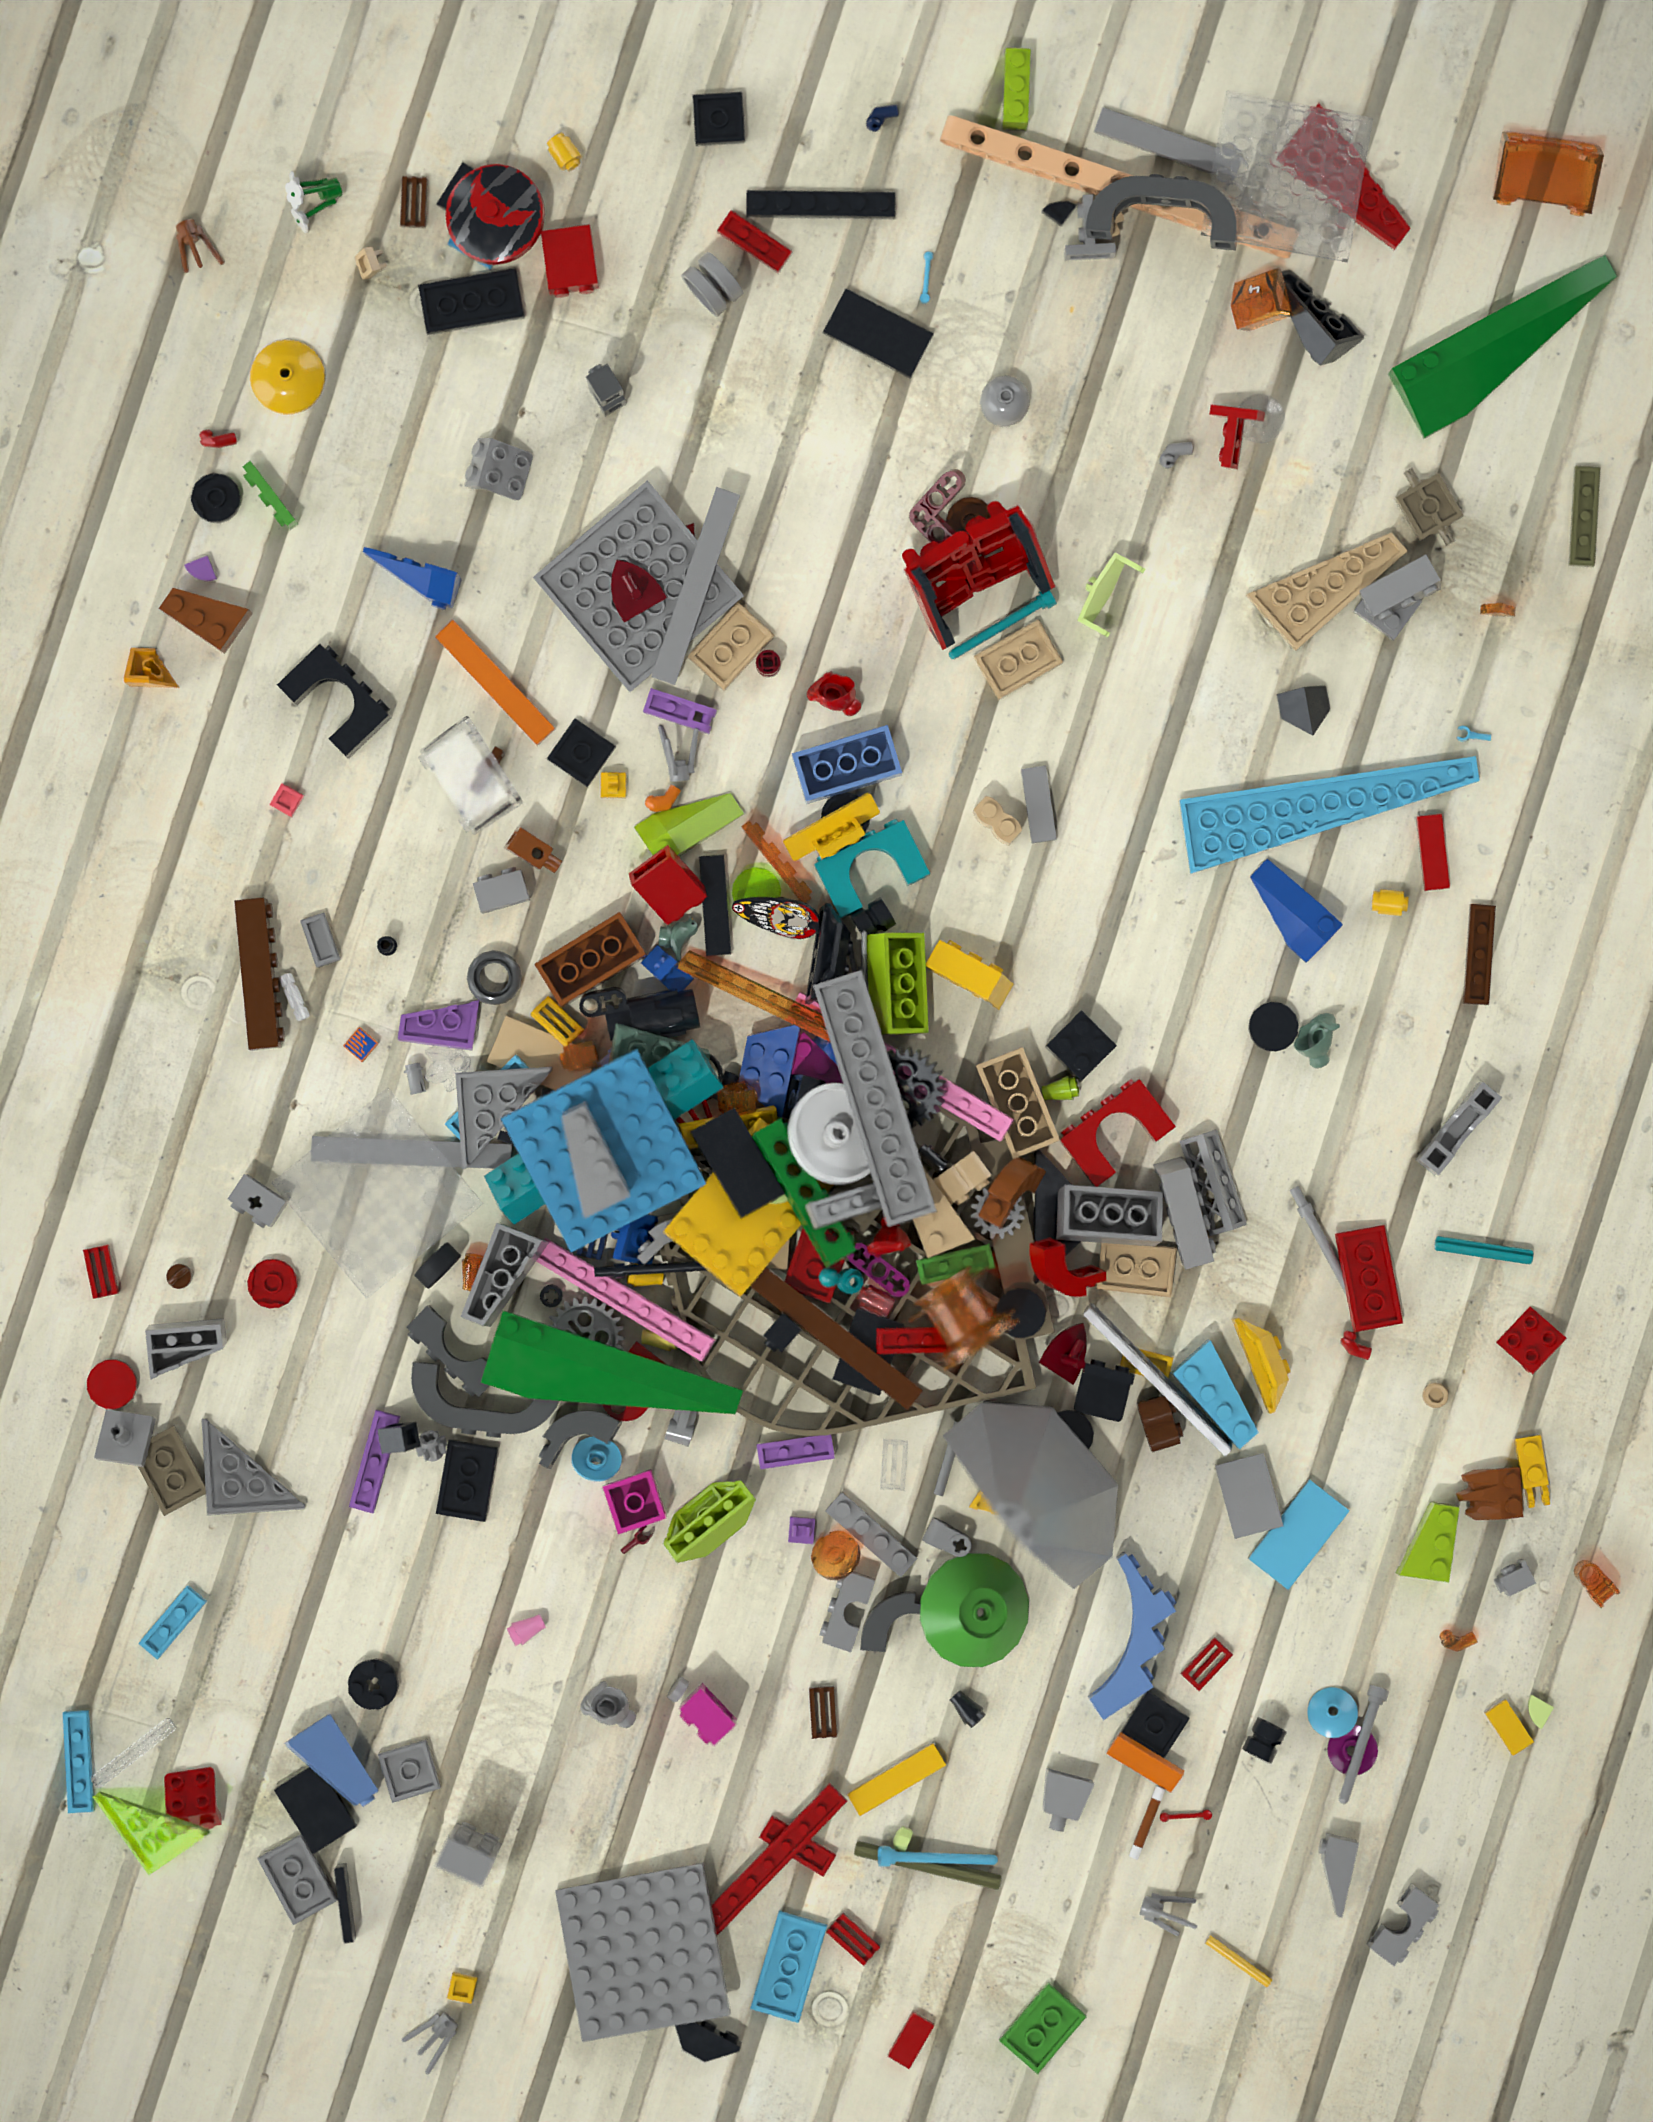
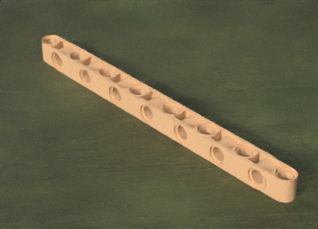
(1052, 164)

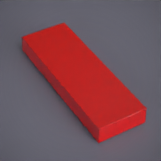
(754, 241)
(1432, 852)
(909, 1340)
(811, 1855)

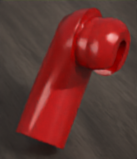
(1353, 1348)

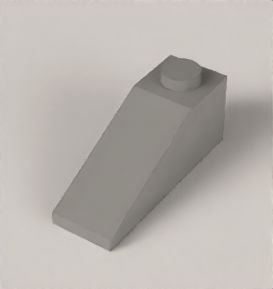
(1338, 1864)

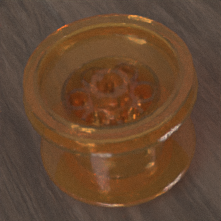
(963, 1316)

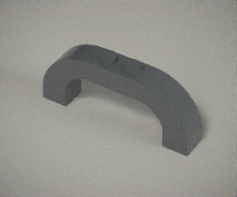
(1163, 192)
(469, 1420)

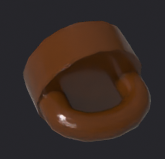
(179, 1276)

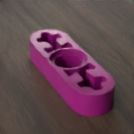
(878, 1280)

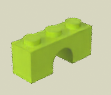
(1016, 89)

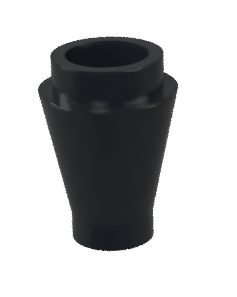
(967, 1709)

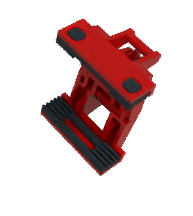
(965, 573)

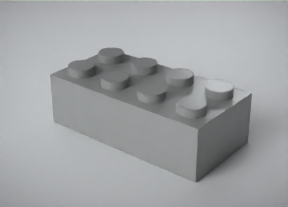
(1109, 1215)
(469, 1853)

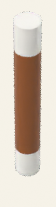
(1147, 1822)

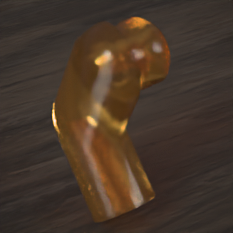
(1457, 1643)

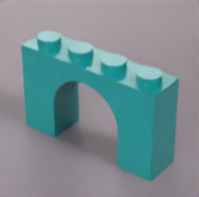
(893, 840)

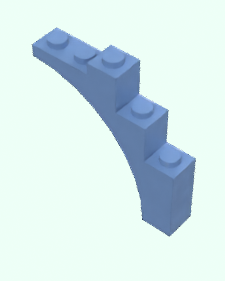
(1148, 1609)

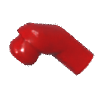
(219, 441)

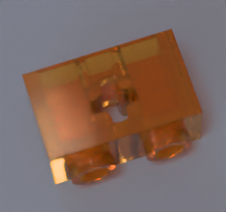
(580, 1057)

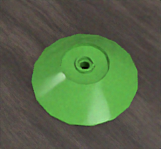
(952, 1605)

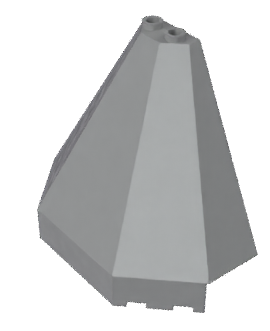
(1040, 1484)

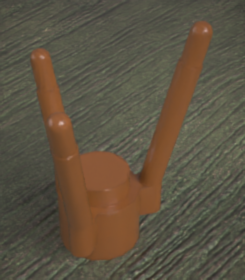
(188, 234)

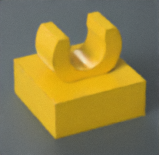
(613, 784)

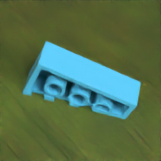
(1211, 1387)

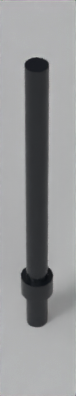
(620, 1270)

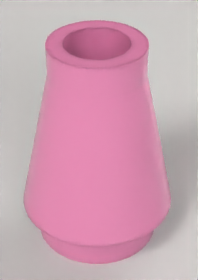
(525, 1629)

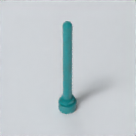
(1042, 601)

